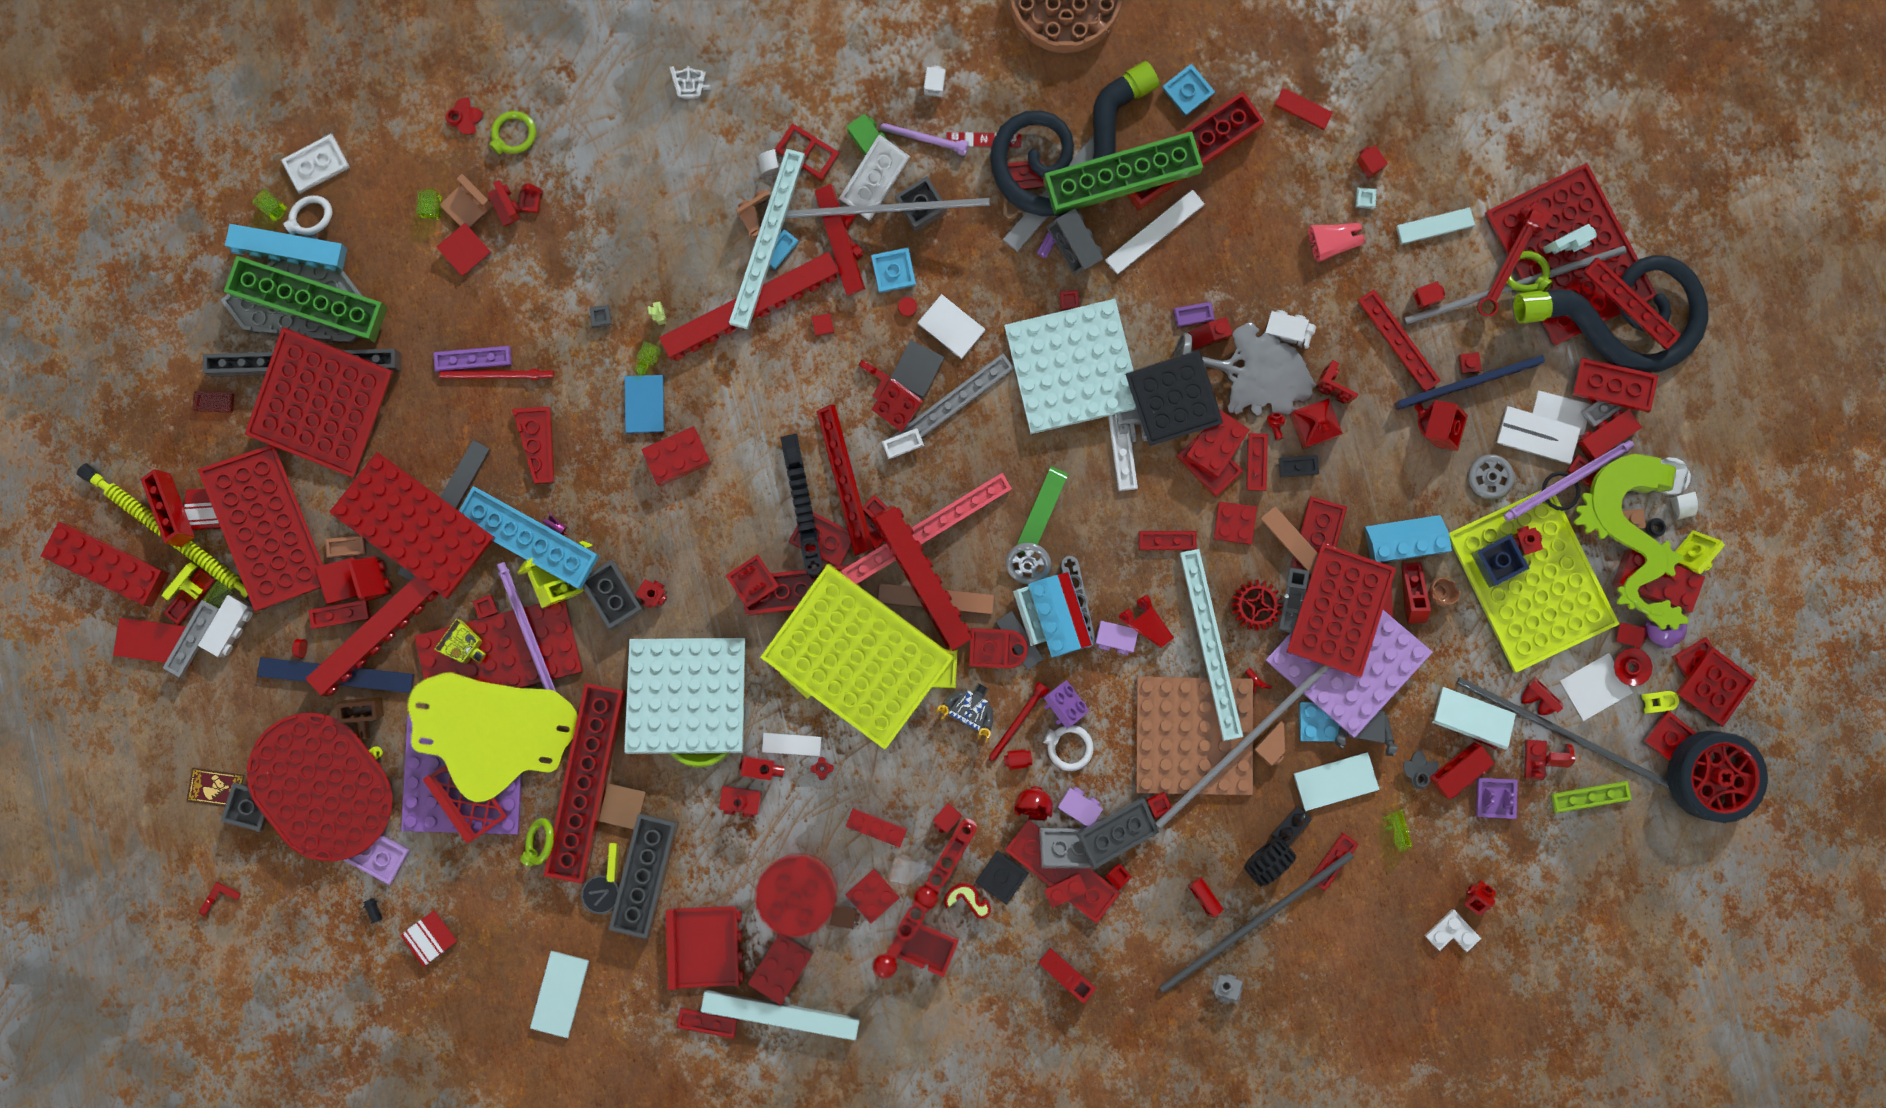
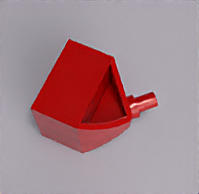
(1315, 423)
(1442, 424)

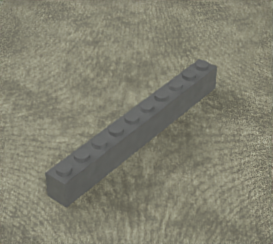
(257, 363)

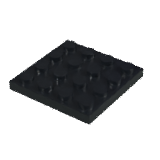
(1174, 397)

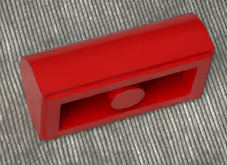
(1205, 897)

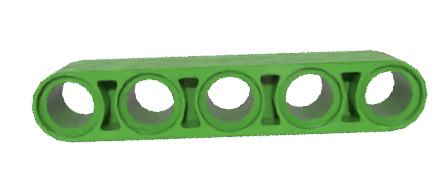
(1043, 507)

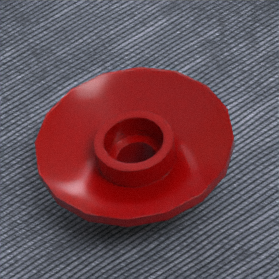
(1641, 667)

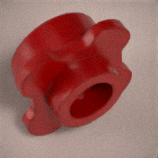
(821, 763)

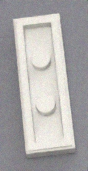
(791, 744)

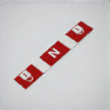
(981, 139)

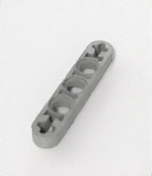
(1080, 592)

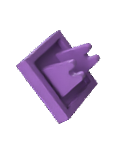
(1066, 704)
(1496, 798)

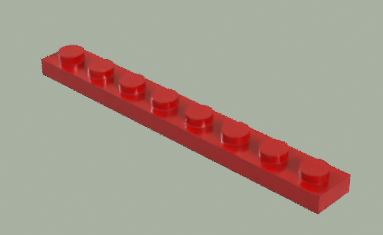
(845, 480)

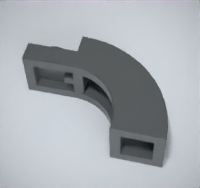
(1294, 596)

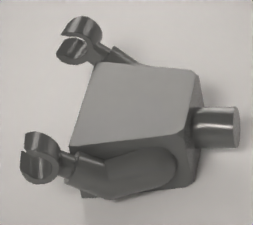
(1376, 731)

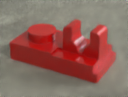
(1535, 759)

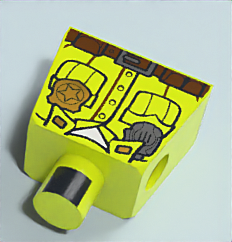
(461, 643)

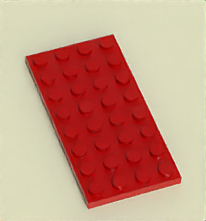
(412, 525)
(263, 526)
(506, 651)

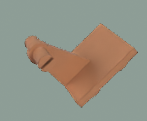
(748, 212)

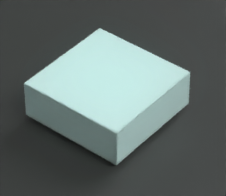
(1365, 198)

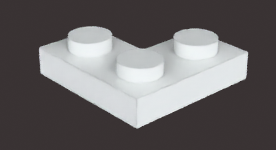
(1452, 927)

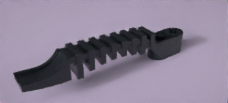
(802, 503)

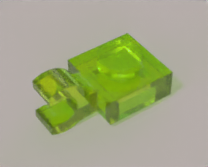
(648, 356)

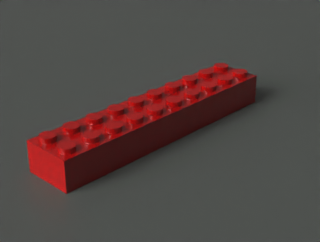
(585, 783)

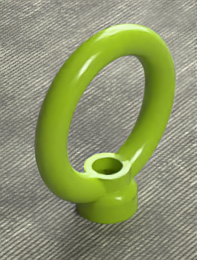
(498, 144)
(1542, 283)
(530, 857)

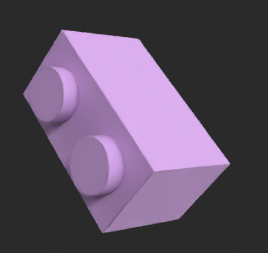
(1116, 637)
(1080, 807)

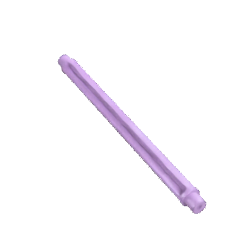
(1569, 480)
(525, 626)

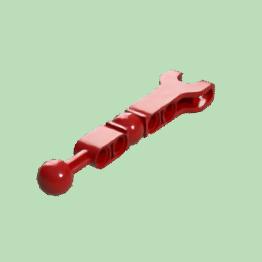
(925, 898)

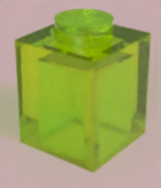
(428, 204)
(269, 205)

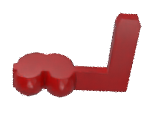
(881, 375)
(218, 887)

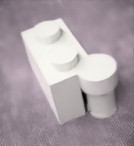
(1290, 328)

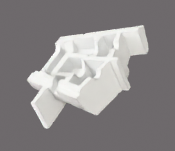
(689, 82)

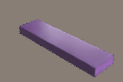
(472, 358)

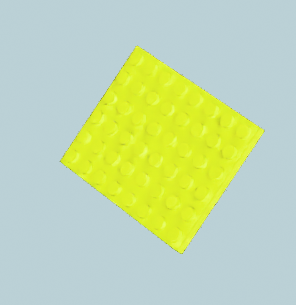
(1551, 602)
(857, 656)

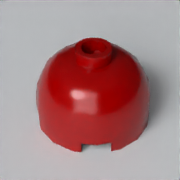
(1034, 803)

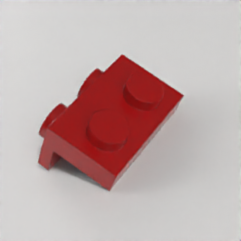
(505, 208)

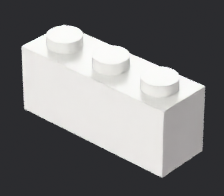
(226, 626)

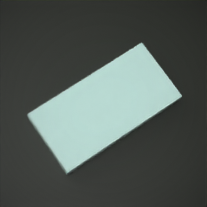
(1474, 718)
(1336, 781)
(559, 994)

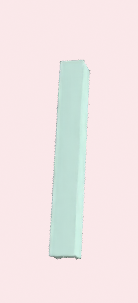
(780, 1015)

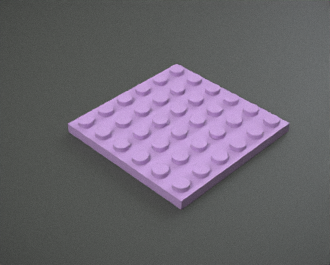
(1352, 699)

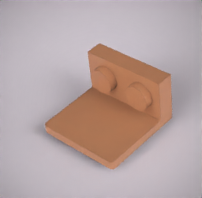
(466, 203)

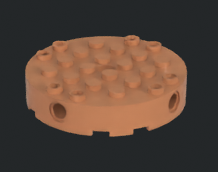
(1065, 24)

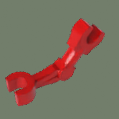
(856, 249)

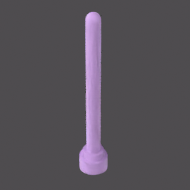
(959, 146)

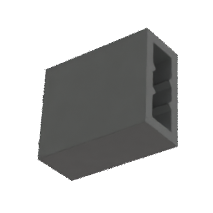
(917, 368)

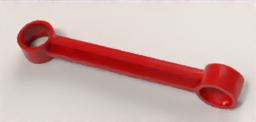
(1529, 225)

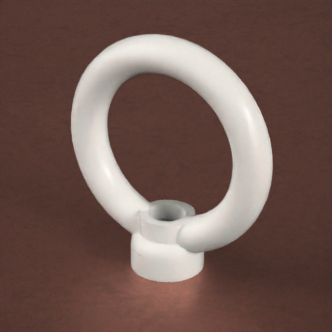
(292, 225)
(1052, 738)

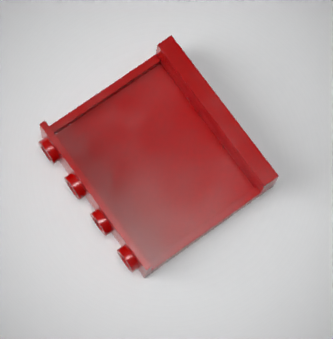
(704, 947)

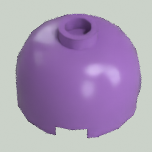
(1668, 637)

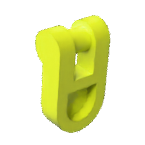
(1666, 701)

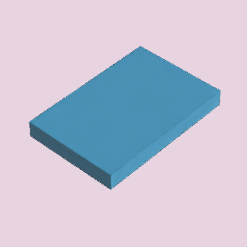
(644, 404)

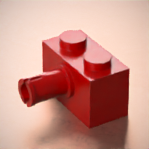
(740, 800)

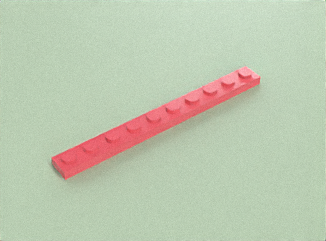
(931, 526)

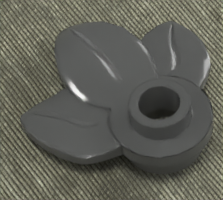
(1419, 767)

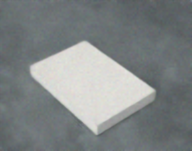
(315, 163)
(951, 326)

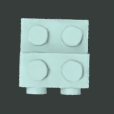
(1573, 241)

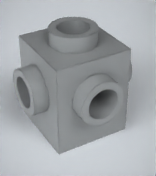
(1226, 996)

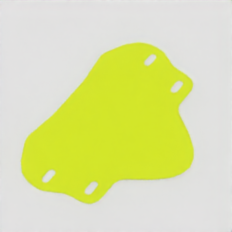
(489, 730)

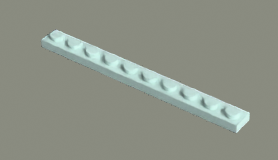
(767, 239)
(1211, 645)

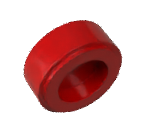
(907, 306)
(299, 648)

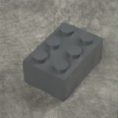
(1075, 241)
(612, 595)

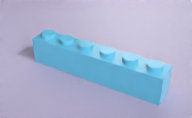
(285, 247)

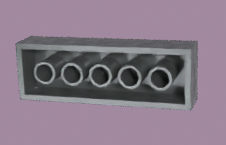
(643, 875)

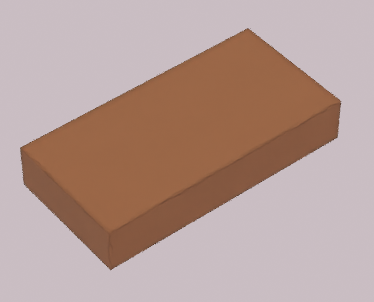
(345, 546)

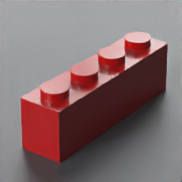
(167, 508)

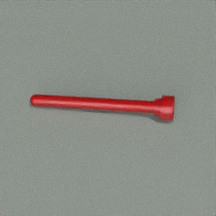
(1039, 691)

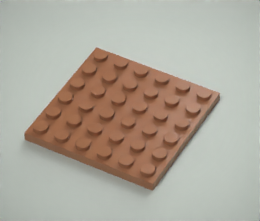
(1183, 739)

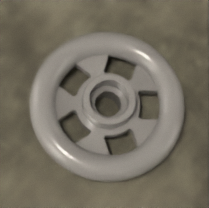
(1500, 490)
(1029, 549)

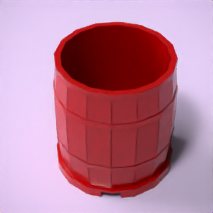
(796, 894)

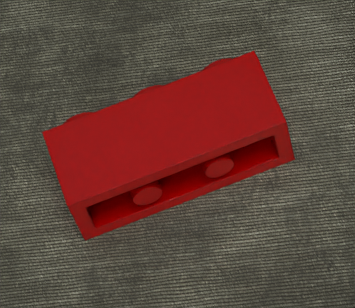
(1608, 434)
(1462, 770)
(876, 827)

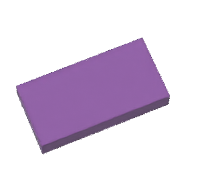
(1194, 314)

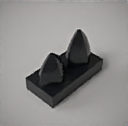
(1292, 825)

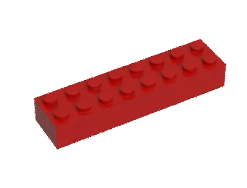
(1213, 137)

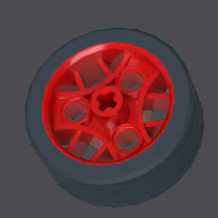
(1717, 776)

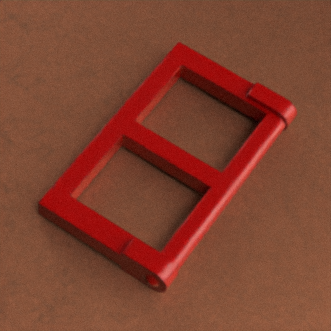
(813, 140)

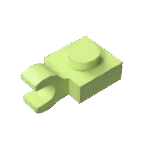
(657, 313)

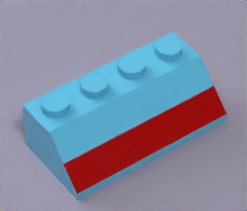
(1060, 614)

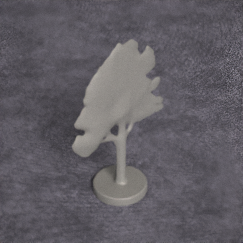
(1270, 374)

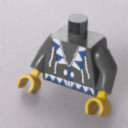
(970, 710)

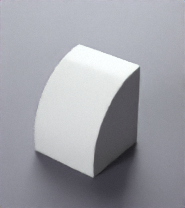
(768, 163)
(1685, 505)

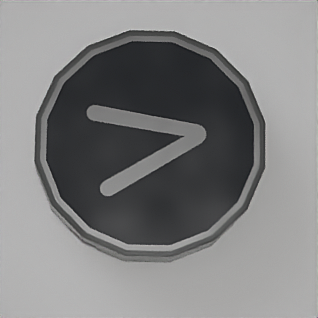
(599, 895)

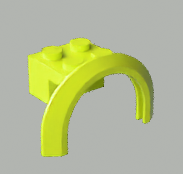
(547, 586)

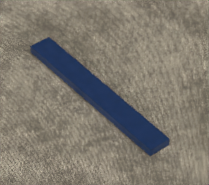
(1470, 382)
(361, 677)

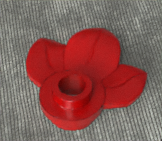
(467, 116)

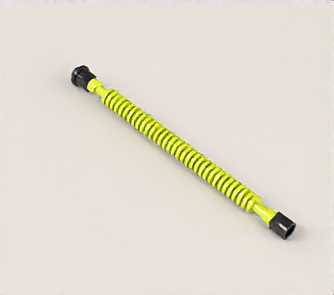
(147, 518)

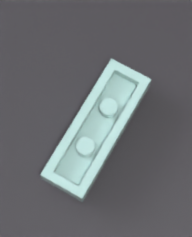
(1029, 616)

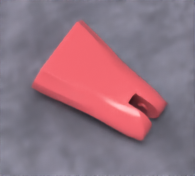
(1334, 239)

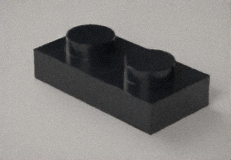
(1298, 466)

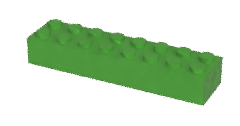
(1123, 173)
(305, 299)

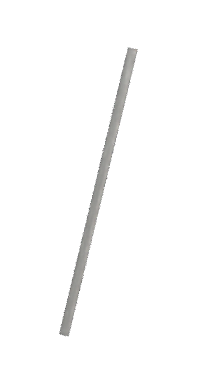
(888, 208)
(1526, 281)
(1241, 746)

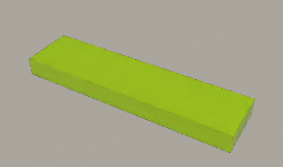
(1590, 796)

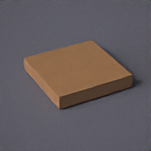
(621, 806)

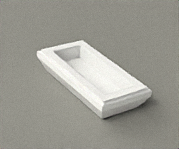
(902, 443)

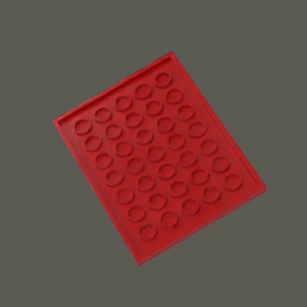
(1574, 202)

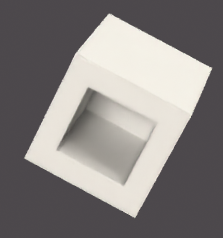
(934, 81)

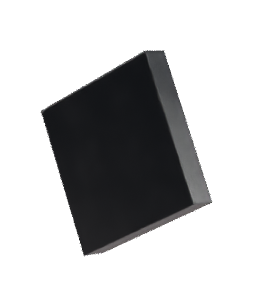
(1001, 877)

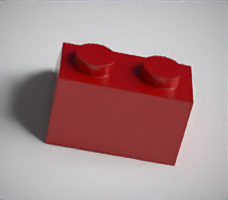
(370, 578)

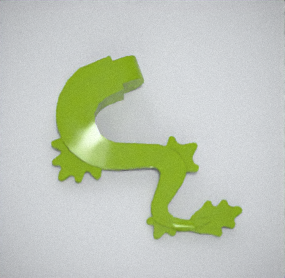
(1605, 514)

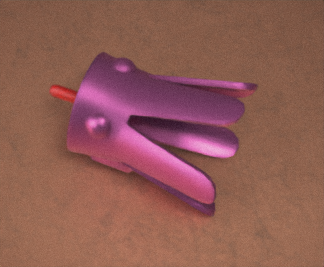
(555, 525)

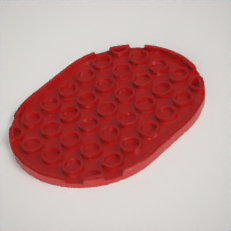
(319, 787)

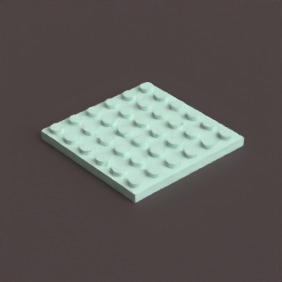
(1071, 366)
(685, 696)

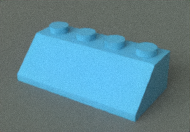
(1407, 539)

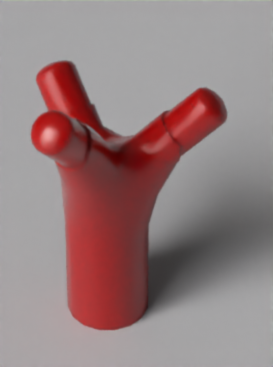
(1256, 680)

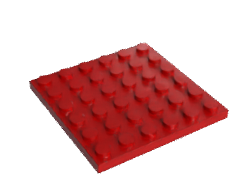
(318, 402)

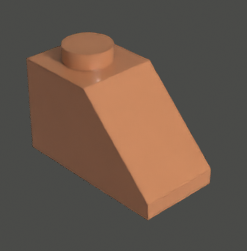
(1272, 745)

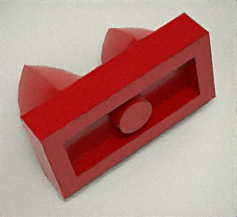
(1537, 690)

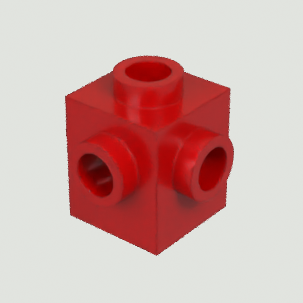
(1528, 540)
(646, 590)
(1480, 897)

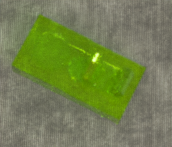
(1398, 823)

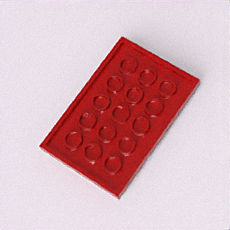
(1341, 610)

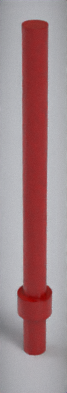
(533, 374)

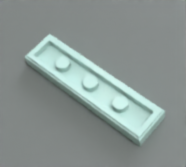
(1435, 226)

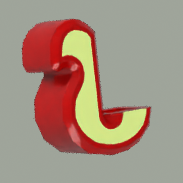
(970, 896)

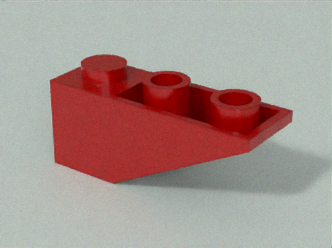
(1067, 975)

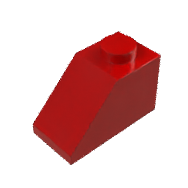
(1211, 333)

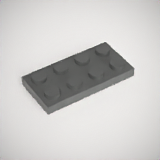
(1117, 832)

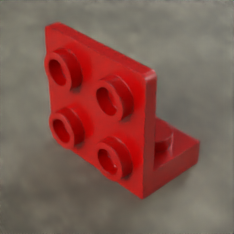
(1327, 386)

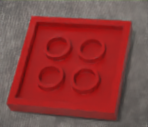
(1716, 686)

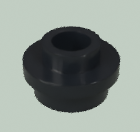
(1661, 527)

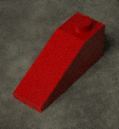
(1415, 593)

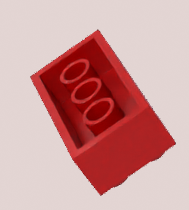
(1680, 589)

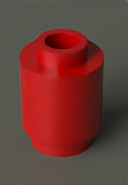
(1018, 759)

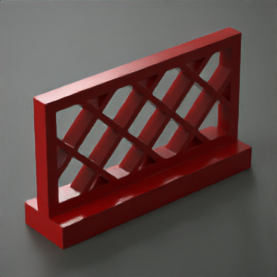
(454, 813)

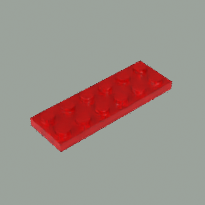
(1100, 894)

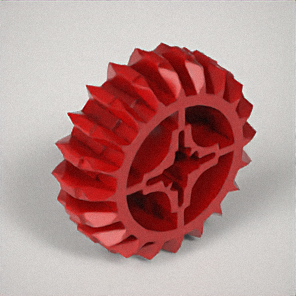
(1260, 597)

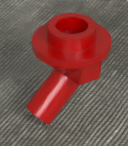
(1276, 420)

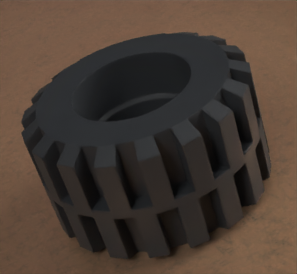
(1270, 861)

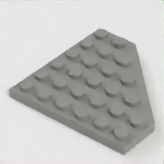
(265, 320)

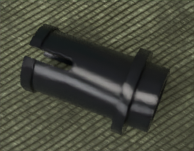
(373, 910)

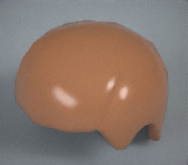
(1444, 592)

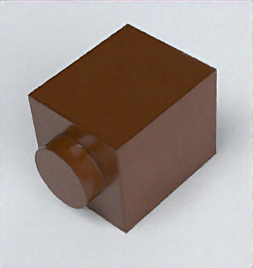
(844, 917)

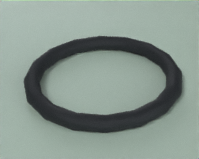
(1558, 507)

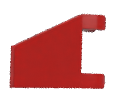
(1148, 623)

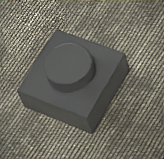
(600, 316)

